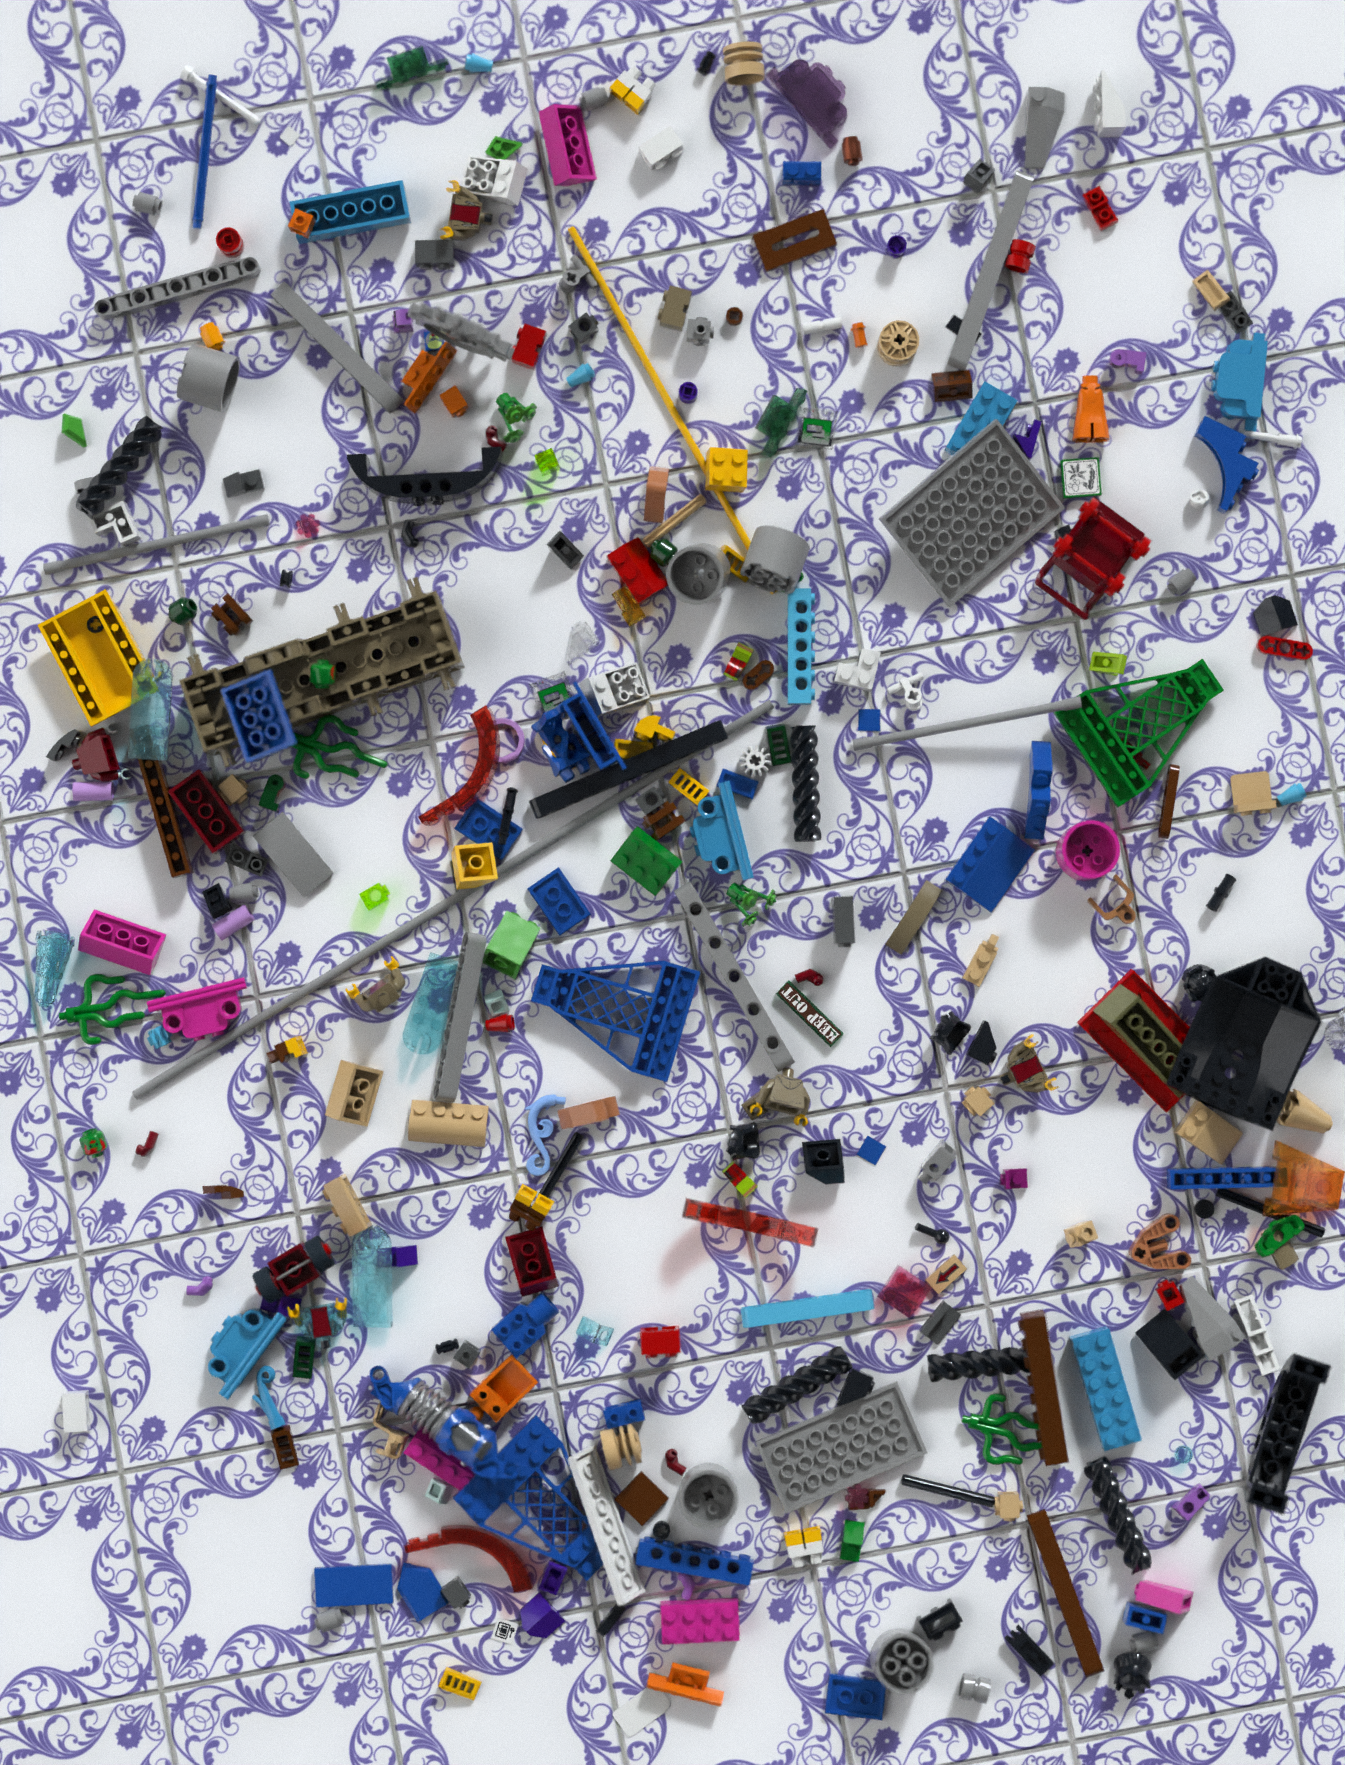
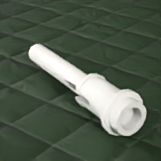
(1280, 439)

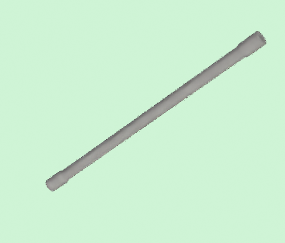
(252, 523)
(1065, 704)

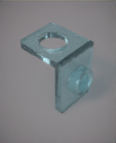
(592, 1331)

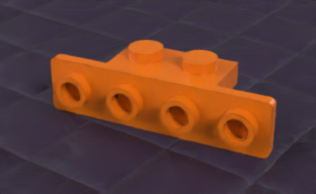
(425, 373)
(687, 1683)

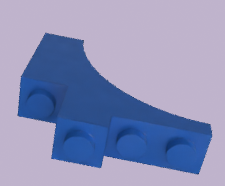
(1234, 467)
(1039, 789)

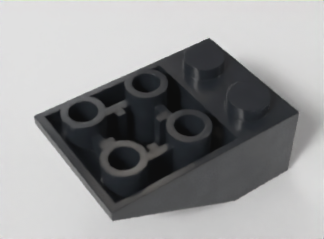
(1169, 1344)

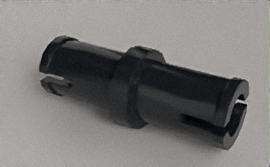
(1221, 892)

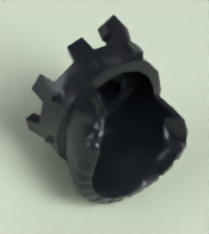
(1197, 981)
(950, 1032)
(744, 1141)
(1132, 1673)

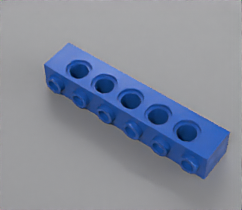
(1220, 1177)
(702, 1569)

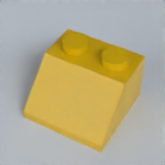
(473, 865)

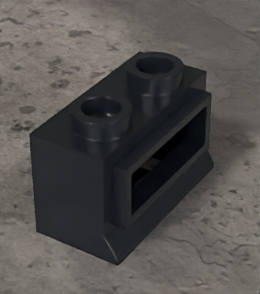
(937, 1613)

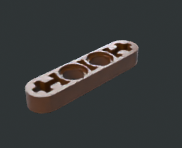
(1168, 801)

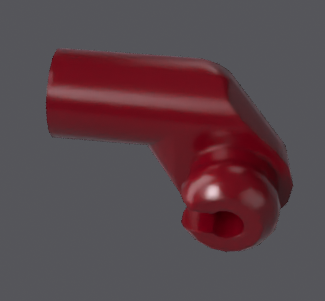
(492, 438)
(810, 975)
(149, 1144)
(672, 1462)

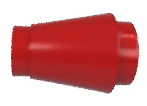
(501, 1023)

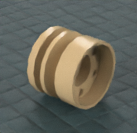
(743, 63)
(890, 350)
(621, 1446)

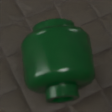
(662, 552)
(182, 610)

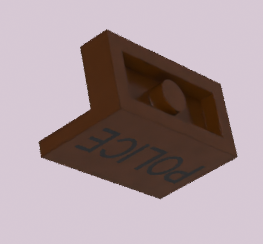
(952, 385)

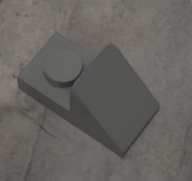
(978, 175)
(243, 483)
(565, 550)

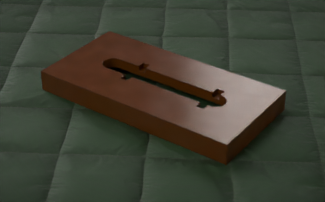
(775, 259)

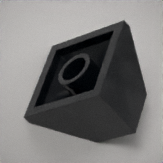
(824, 1160)

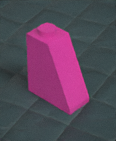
(1163, 1596)

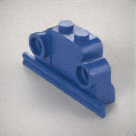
(591, 730)

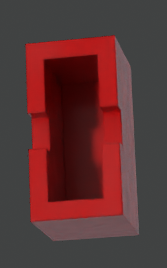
(526, 350)

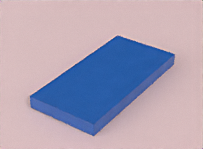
(353, 1585)

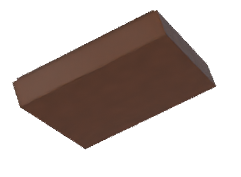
(641, 1498)

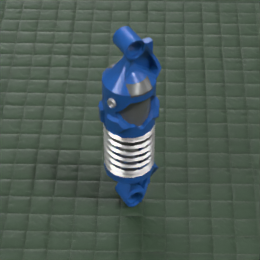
(450, 1427)

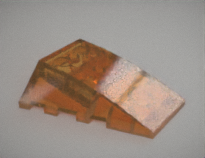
(1302, 1183)

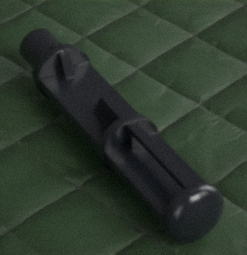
(507, 815)

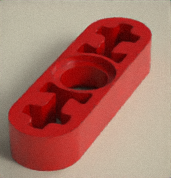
(1297, 655)

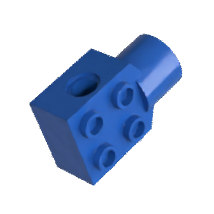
(525, 1324)

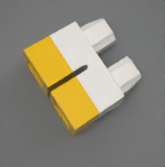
(631, 91)
(796, 1547)

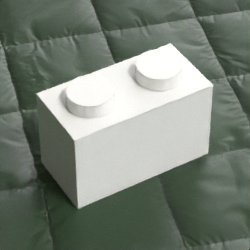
(661, 148)
(75, 1411)

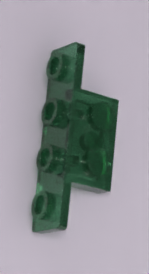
(409, 64)
(777, 419)

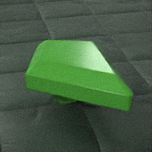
(502, 148)
(73, 428)

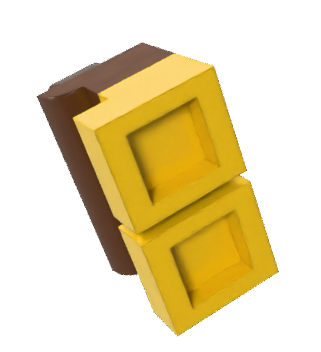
(284, 1049)
(522, 1207)

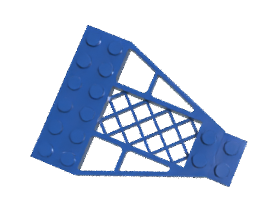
(663, 1022)
(529, 1451)

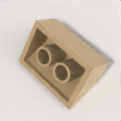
(354, 1093)
(346, 1205)

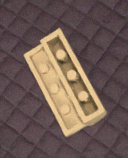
(448, 1123)

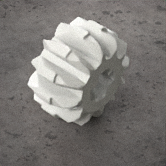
(757, 754)

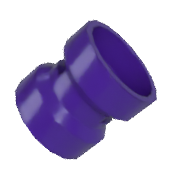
(899, 244)
(688, 396)

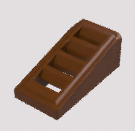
(281, 1431)

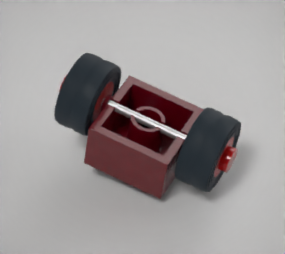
(293, 1269)

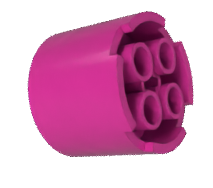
(1098, 839)

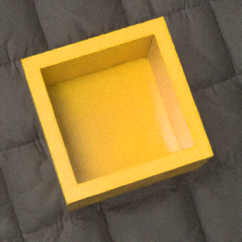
(726, 469)

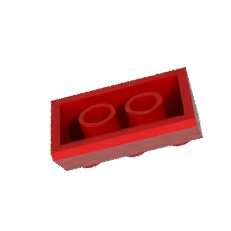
(638, 570)

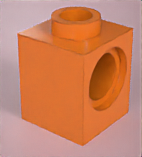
(301, 223)
(454, 402)

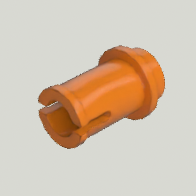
(859, 334)

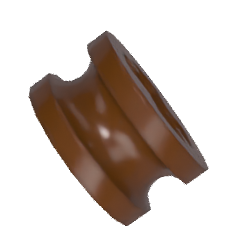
(734, 310)

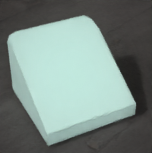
(496, 1003)
(439, 1491)

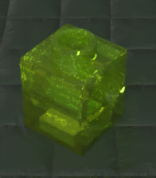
(547, 462)
(366, 896)

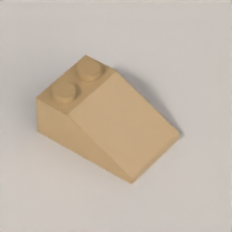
(1208, 1132)

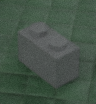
(434, 254)

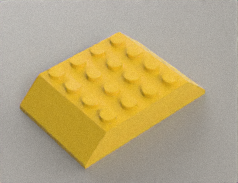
(95, 664)

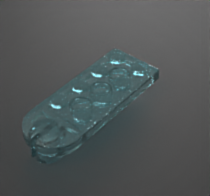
(150, 711)
(431, 1005)
(372, 1279)

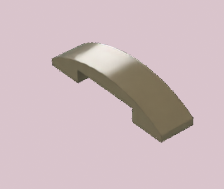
(913, 917)

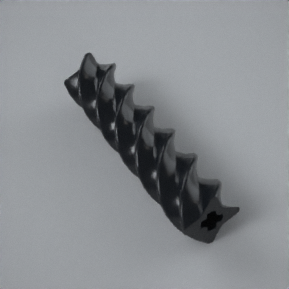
(115, 470)
(805, 780)
(974, 1363)
(793, 1387)
(1120, 1517)

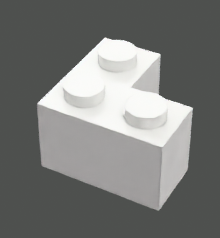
(116, 518)
(859, 676)

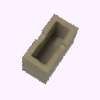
(673, 314)

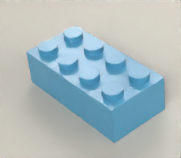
(987, 405)

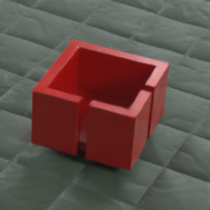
(660, 1341)

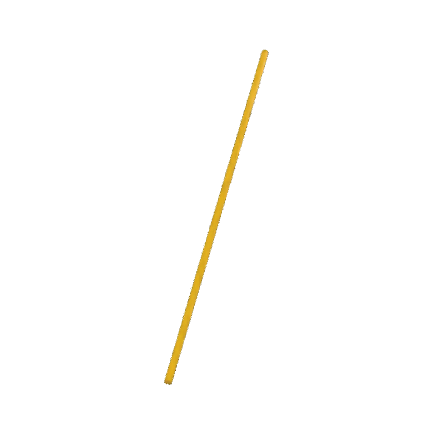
(657, 382)

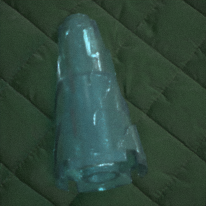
(51, 959)

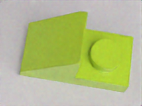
(1108, 663)

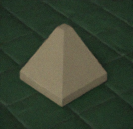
(747, 1104)

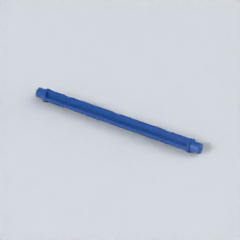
(204, 151)

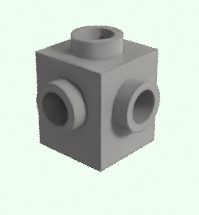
(696, 325)

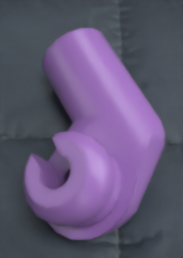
(202, 1289)
(688, 1583)

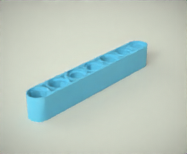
(807, 1308)

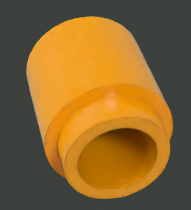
(211, 336)

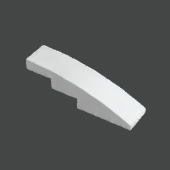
(1257, 1335)

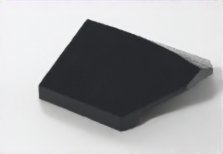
(1274, 615)

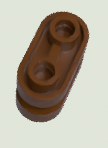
(231, 626)
(651, 820)

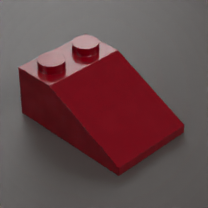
(532, 1261)

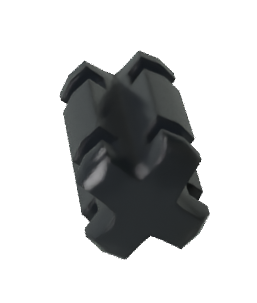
(706, 63)
(447, 1346)

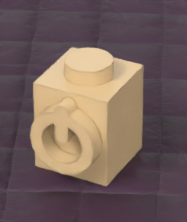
(233, 790)
(977, 1100)
(1080, 1234)
(1008, 1505)

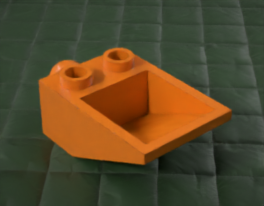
(503, 1388)

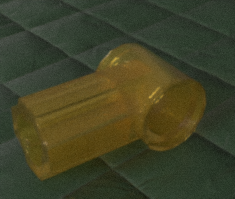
(630, 609)

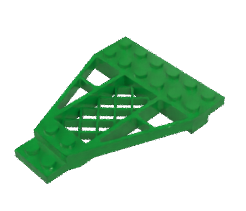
(1104, 749)

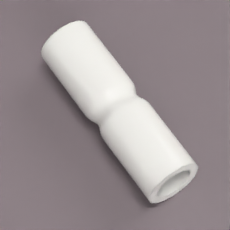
(819, 326)

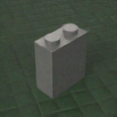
(843, 921)

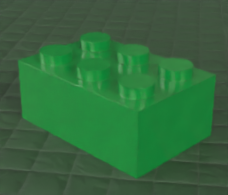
(646, 861)

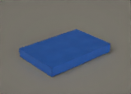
(482, 825)
(559, 901)
(855, 1697)

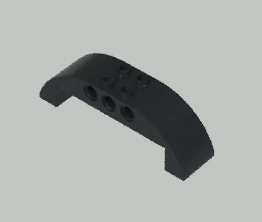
(461, 483)
(1283, 1432)

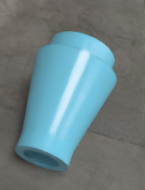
(477, 64)
(581, 375)
(1292, 794)

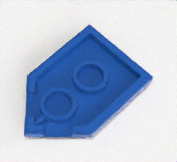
(420, 1590)

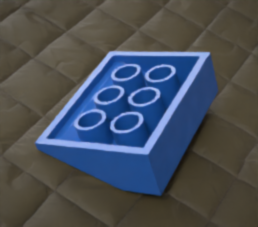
(258, 717)
(989, 864)

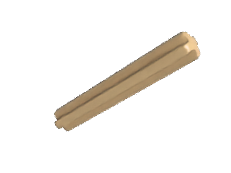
(674, 520)

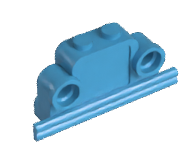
(1241, 380)
(720, 834)
(241, 1346)

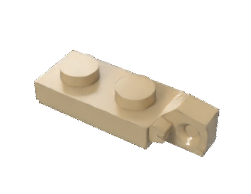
(981, 961)

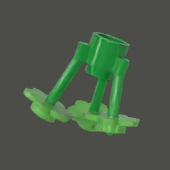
(514, 414)
(749, 899)

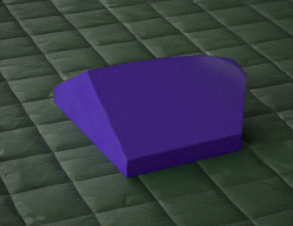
(540, 1617)

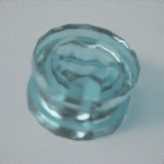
(1185, 1448)

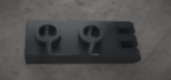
(1030, 1651)

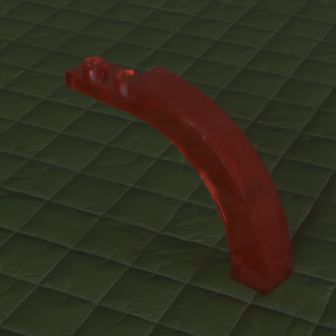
(482, 775)
(750, 1222)
(482, 1539)

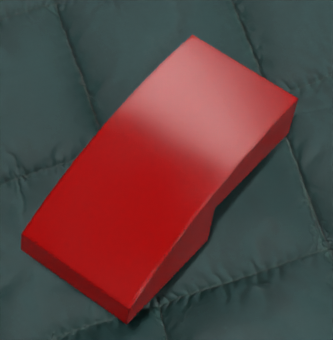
(1099, 208)

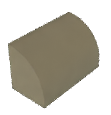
(1284, 1255)

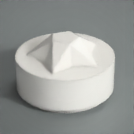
(1199, 499)

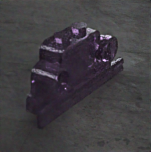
(814, 96)

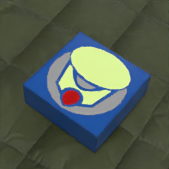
(432, 342)

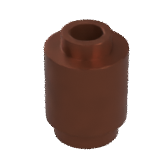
(851, 150)

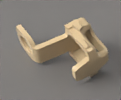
(395, 1436)

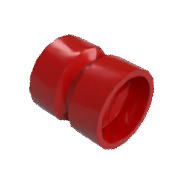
(229, 242)
(1019, 259)

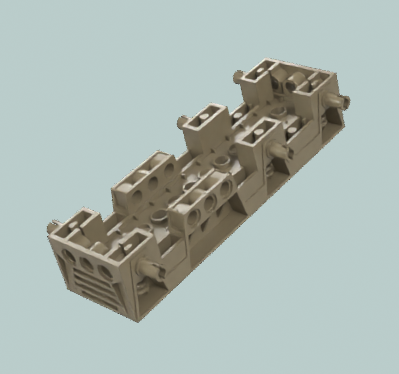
(347, 642)

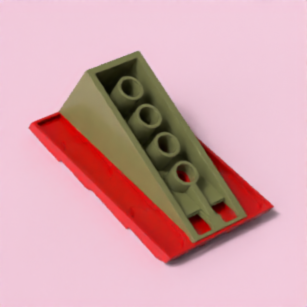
(1139, 1035)

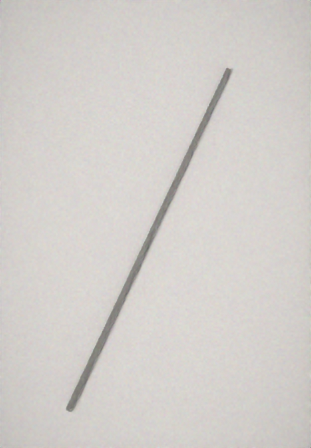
(433, 911)

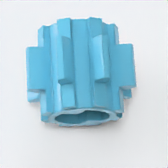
(159, 1037)

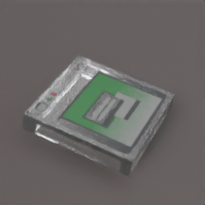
(816, 428)
(551, 691)

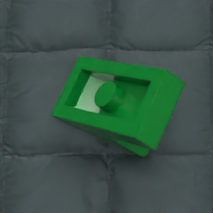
(852, 1540)

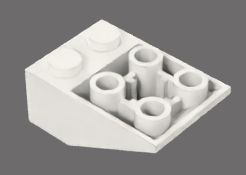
(1109, 108)
(495, 179)
(615, 689)

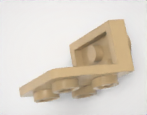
(1252, 793)

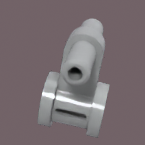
(571, 277)

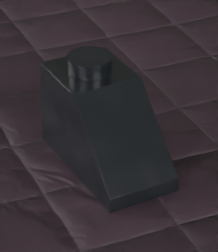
(983, 1045)
(855, 1386)

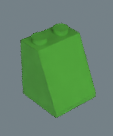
(510, 944)

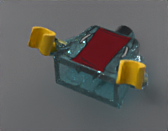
(320, 1321)

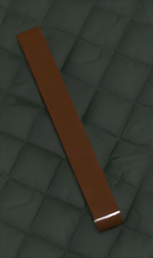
(1065, 1593)

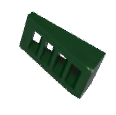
(773, 728)
(301, 1342)

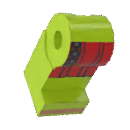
(738, 661)
(739, 1179)

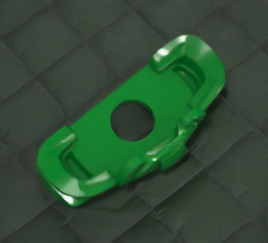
(1288, 1226)

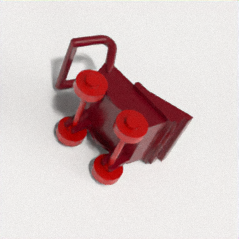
(1095, 553)

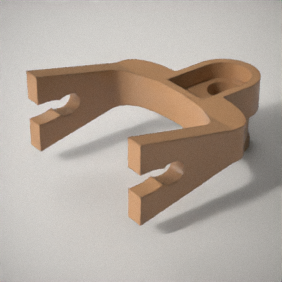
(1122, 909)

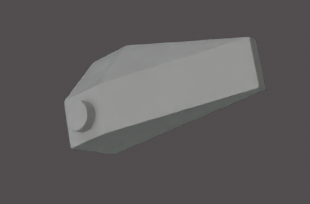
(1043, 119)
(1214, 1326)

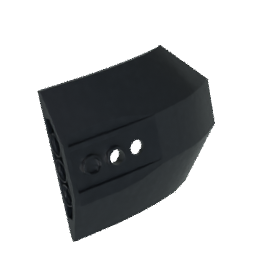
(1268, 1018)

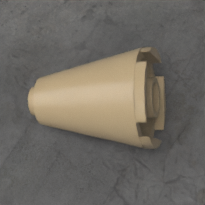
(1303, 1114)

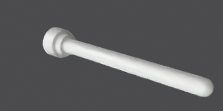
(190, 75)

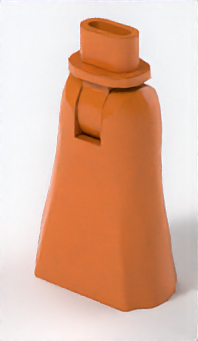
(1090, 417)

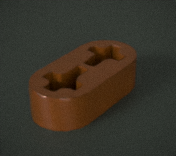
(755, 671)

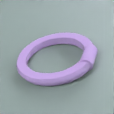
(514, 755)

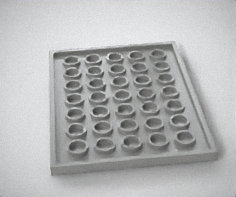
(972, 513)

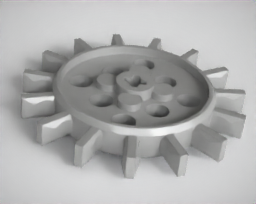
(460, 331)

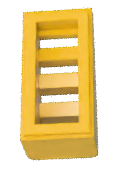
(725, 549)
(705, 791)
(456, 1690)

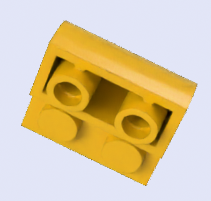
(649, 726)

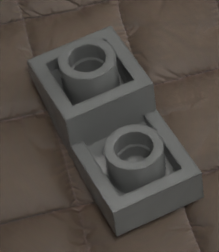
(1235, 314)
(69, 740)
(246, 860)

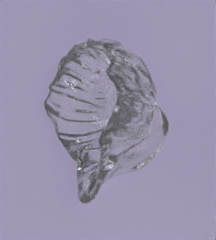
(1335, 1031)

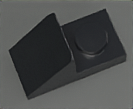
(216, 901)

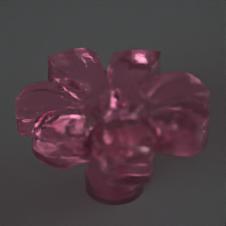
(310, 528)
(856, 1496)

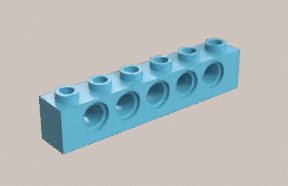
(794, 695)

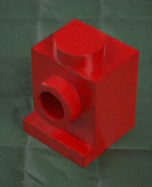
(1174, 1299)

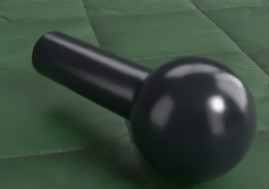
(941, 1236)

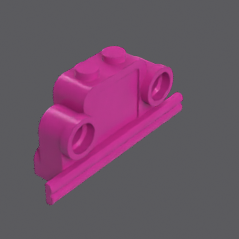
(201, 1010)

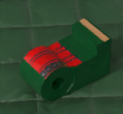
(271, 792)

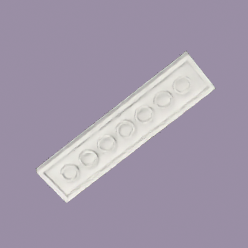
(606, 1525)

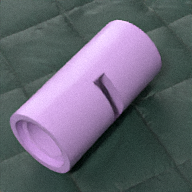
(93, 791)
(233, 922)

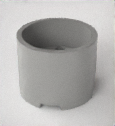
(208, 377)
(775, 559)
(683, 571)
(715, 1509)
(886, 1665)

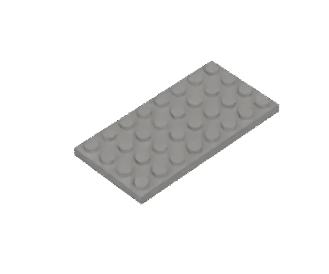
(841, 1447)

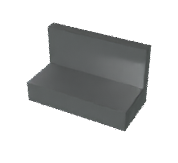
(939, 1322)

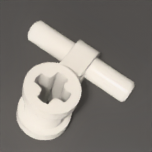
(910, 692)

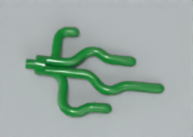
(307, 744)
(82, 1013)
(988, 1425)

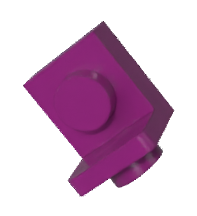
(1014, 1178)

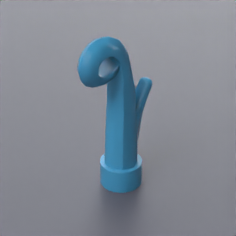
(266, 1401)

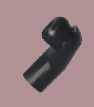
(407, 536)

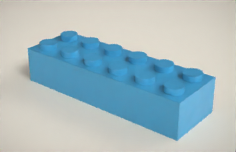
(355, 211)
(1105, 1388)

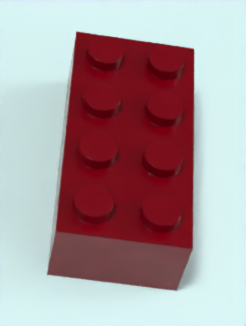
(207, 811)

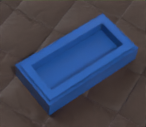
(739, 784)

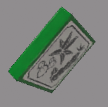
(1080, 477)

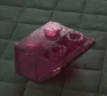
(904, 1291)

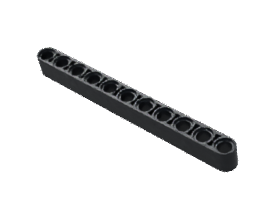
(636, 766)

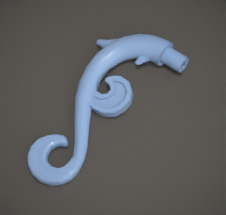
(535, 1108)

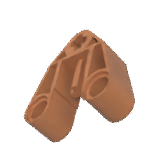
(655, 494)
(588, 1112)
(1152, 1231)

